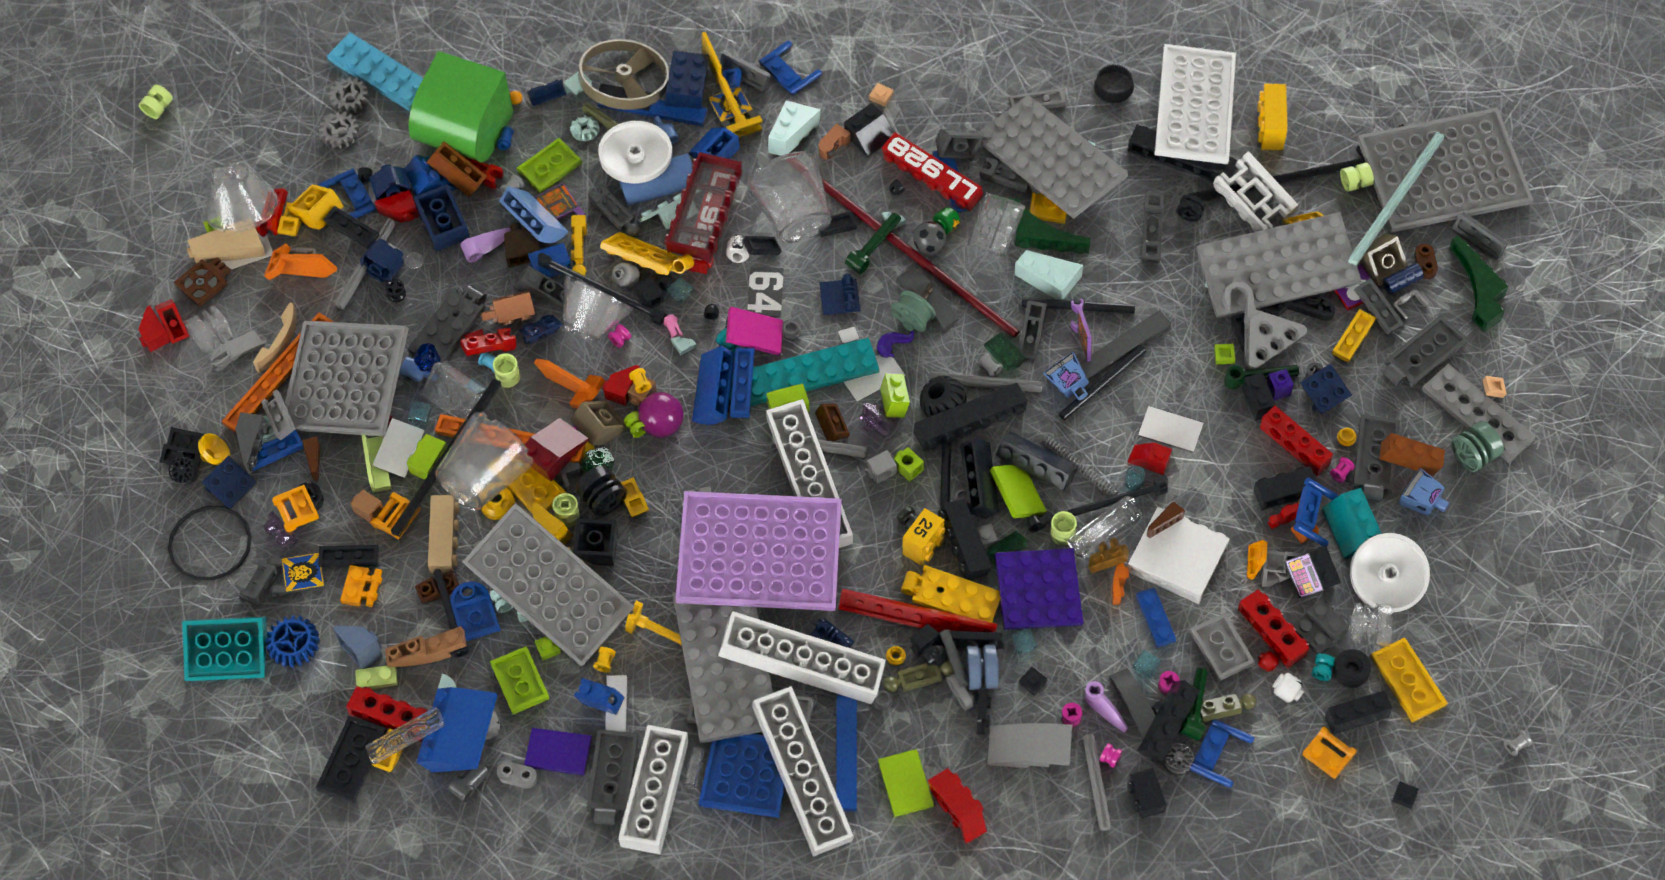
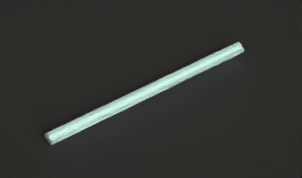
(1396, 198)

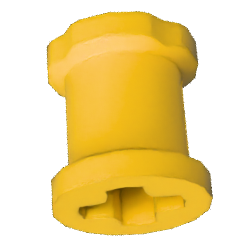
(640, 380)
(604, 659)

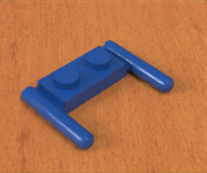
(783, 72)
(354, 190)
(1309, 508)
(1212, 748)

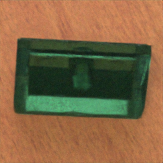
(1005, 351)
(1011, 543)

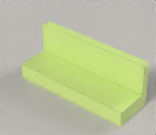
(378, 478)

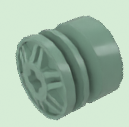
(1477, 446)

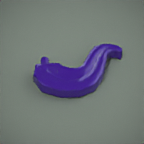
(885, 343)

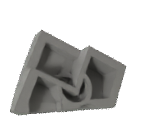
(1274, 567)

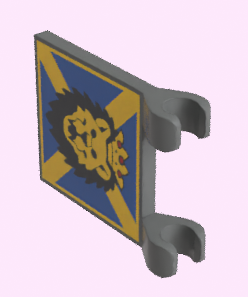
(722, 109)
(299, 574)

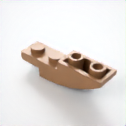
(424, 651)

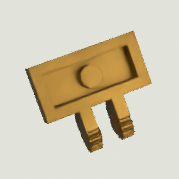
(1108, 558)

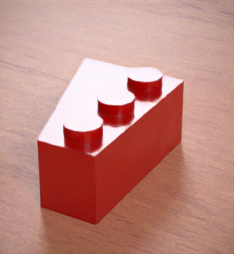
(959, 804)

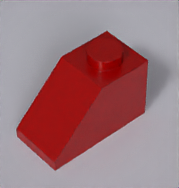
(398, 207)
(172, 321)
(152, 331)
(618, 385)
(1151, 457)

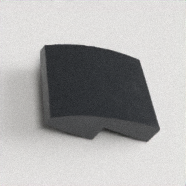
(181, 444)

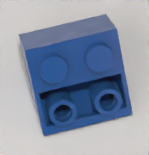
(717, 142)
(424, 177)

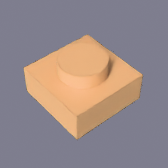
(881, 94)
(1494, 386)

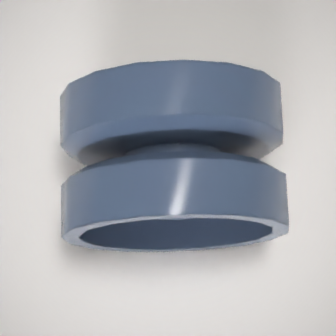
(982, 667)

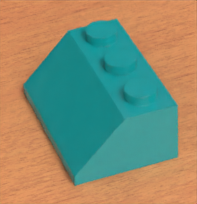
(1350, 521)

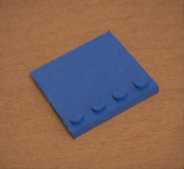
(742, 777)

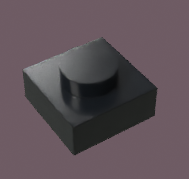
(1032, 680)
(1405, 795)

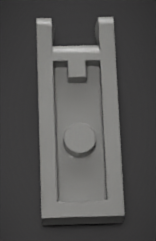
(278, 416)

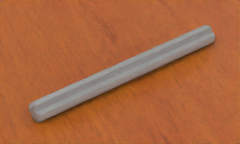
(360, 271)
(991, 382)

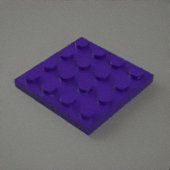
(1038, 589)

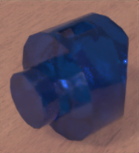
(425, 359)

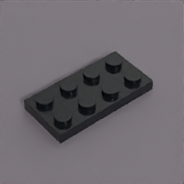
(349, 760)

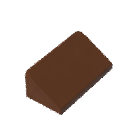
(831, 422)

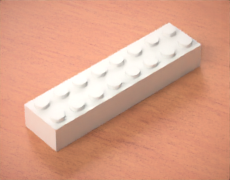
(804, 458)
(802, 657)
(802, 771)

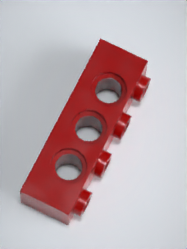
(1296, 440)
(1274, 639)
(362, 697)

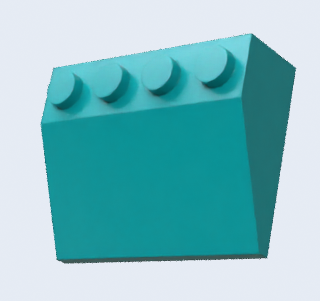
(224, 648)

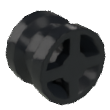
(393, 286)

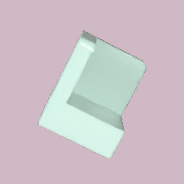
(572, 84)

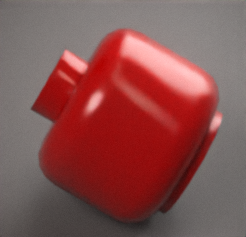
(1268, 661)

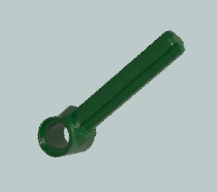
(859, 259)
(1240, 373)
(1193, 723)

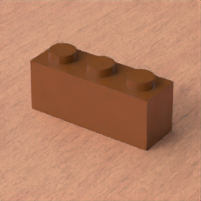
(456, 169)
(1412, 454)

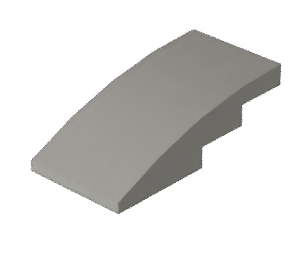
(1029, 745)

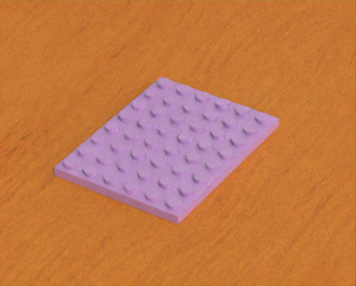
(759, 551)

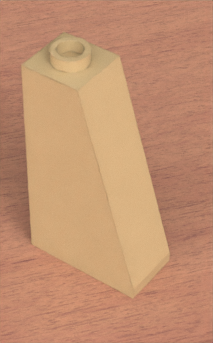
(226, 245)

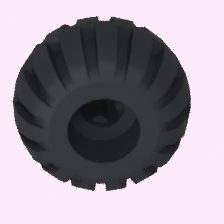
(941, 394)

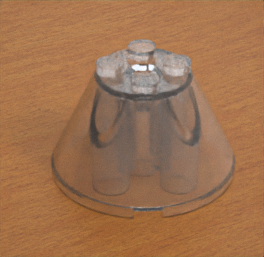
(238, 198)
(590, 310)

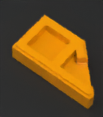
(1256, 558)

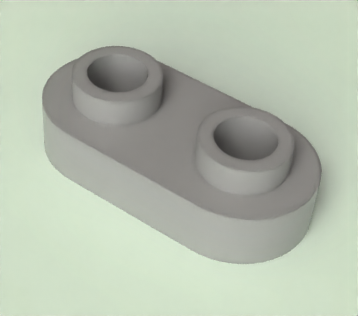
(965, 698)
(516, 773)

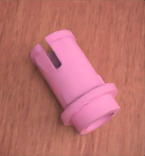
(672, 325)

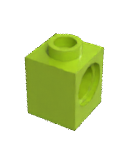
(909, 471)

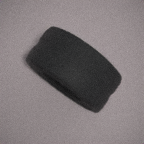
(1347, 678)

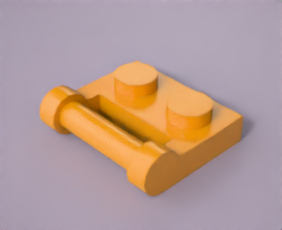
(394, 499)
(301, 505)
(1325, 757)

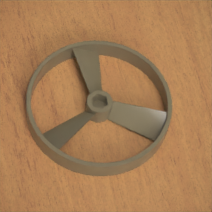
(636, 96)

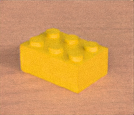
(1272, 116)

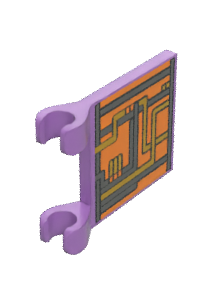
(559, 202)
(1082, 329)

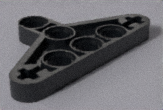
(1305, 307)

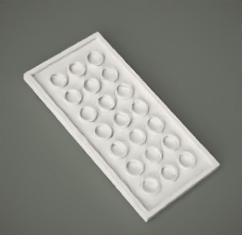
(1195, 104)

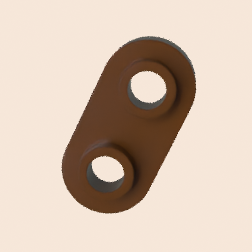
(1426, 259)

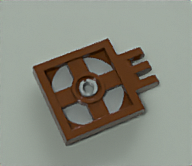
(203, 281)

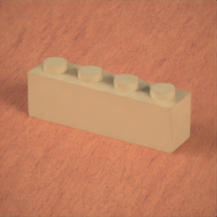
(442, 533)

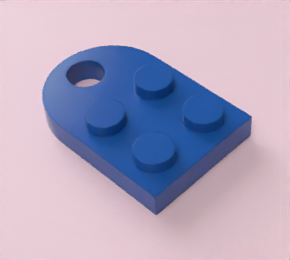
(474, 612)

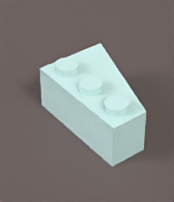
(791, 126)

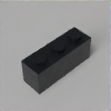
(1282, 488)
(1358, 712)

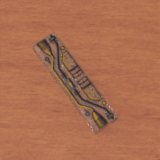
(405, 735)

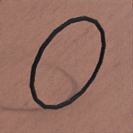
(199, 510)

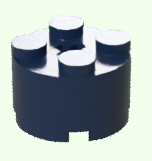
(389, 181)
(382, 260)

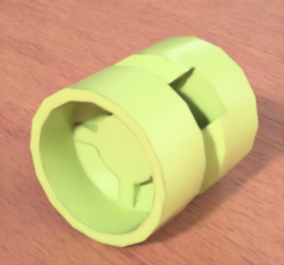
(156, 101)
(1358, 176)
(506, 370)
(566, 509)
(1063, 528)

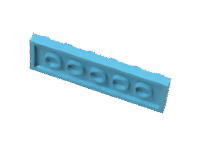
(376, 70)

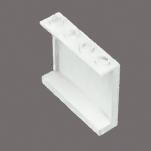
(1179, 557)

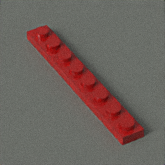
(909, 614)

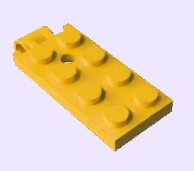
(646, 254)
(959, 594)

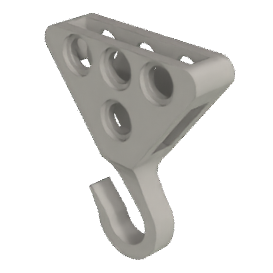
(1273, 325)

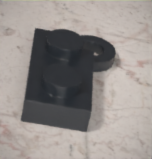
(983, 719)

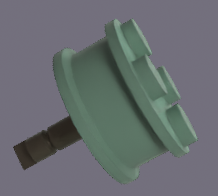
(914, 309)

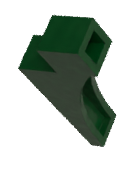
(1037, 234)
(1486, 285)

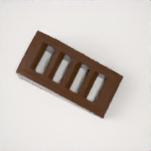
(312, 452)
(1167, 518)

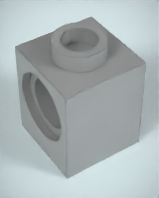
(881, 467)

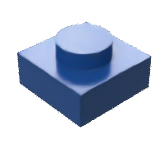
(733, 77)

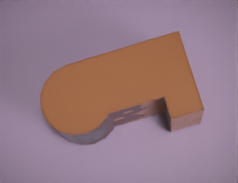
(832, 141)

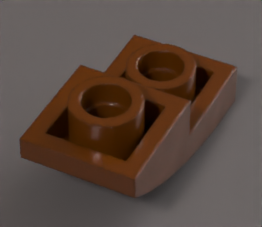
(429, 591)

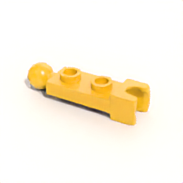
(579, 230)

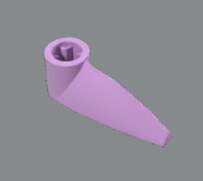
(481, 244)
(1103, 705)

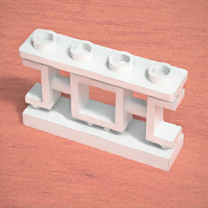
(1264, 184)

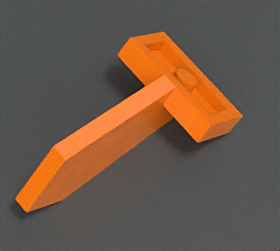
(298, 264)
(584, 390)

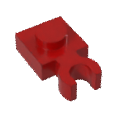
(1287, 514)

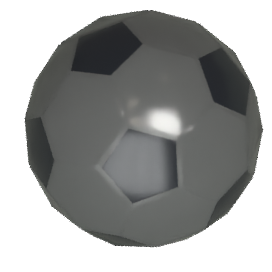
(929, 237)

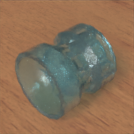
(1136, 474)

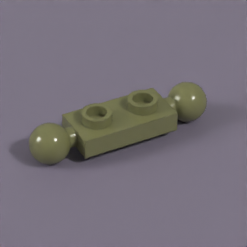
(917, 677)
(1226, 706)

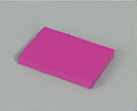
(754, 330)

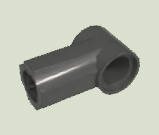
(465, 785)

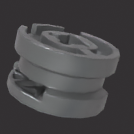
(1178, 759)

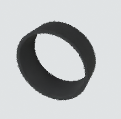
(1109, 96)

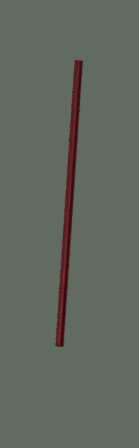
(922, 261)

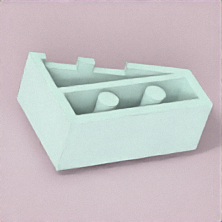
(1048, 273)

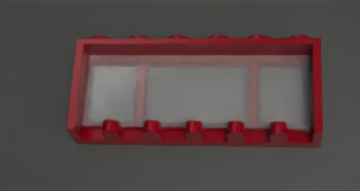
(704, 206)

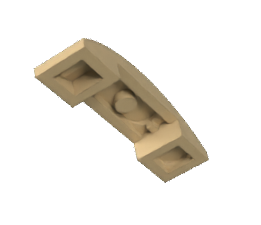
(267, 357)

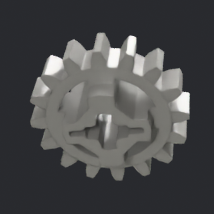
(348, 95)
(339, 130)

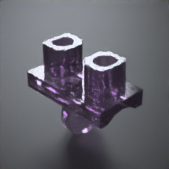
(875, 420)
(276, 524)

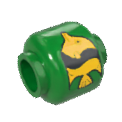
(948, 219)

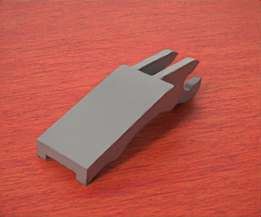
(236, 348)

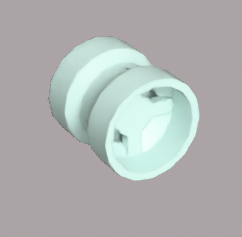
(501, 605)

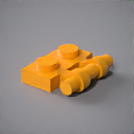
(355, 586)

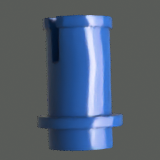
(504, 141)

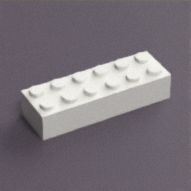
(653, 789)

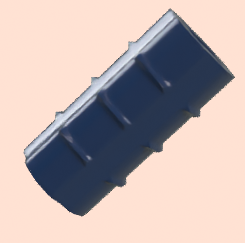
(1402, 278)

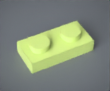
(376, 677)

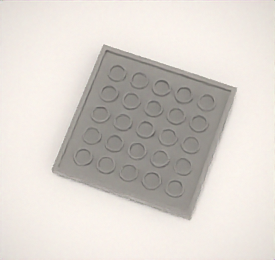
(345, 377)

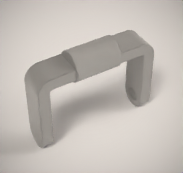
(302, 250)
(1404, 298)

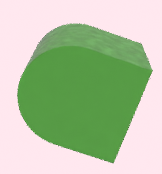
(461, 106)

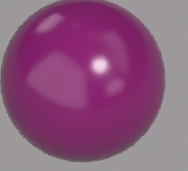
(661, 414)

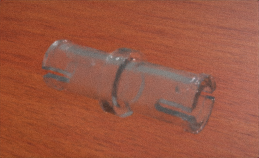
(694, 768)

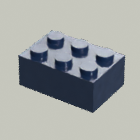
(686, 80)
(441, 217)

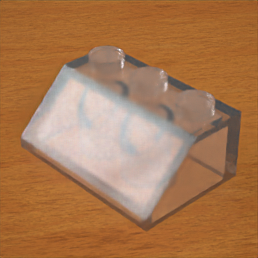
(996, 225)
(452, 390)

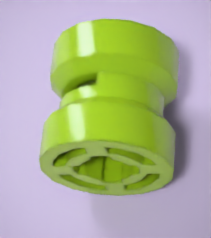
(632, 422)

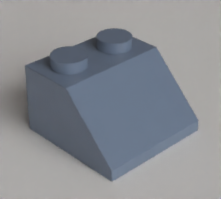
(359, 644)

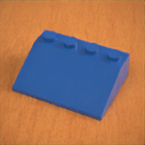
(462, 738)

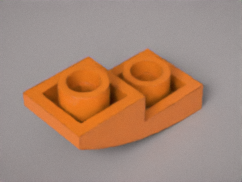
(1119, 581)

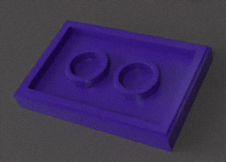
(558, 751)

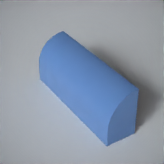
(669, 182)
(532, 215)

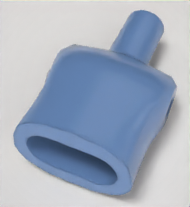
(668, 129)
(410, 370)

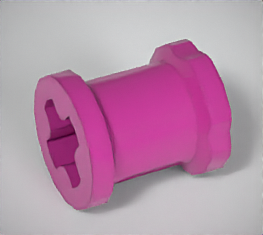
(1342, 470)

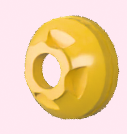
(213, 449)
(497, 510)

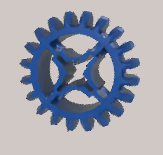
(277, 645)

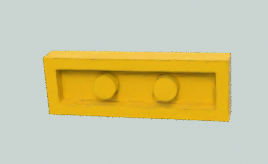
(1353, 336)

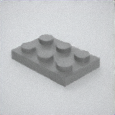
(1222, 647)

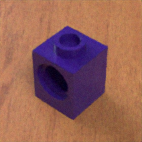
(1280, 384)

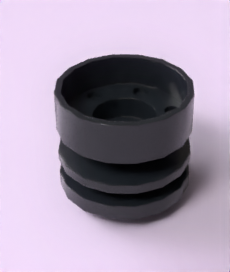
(601, 490)

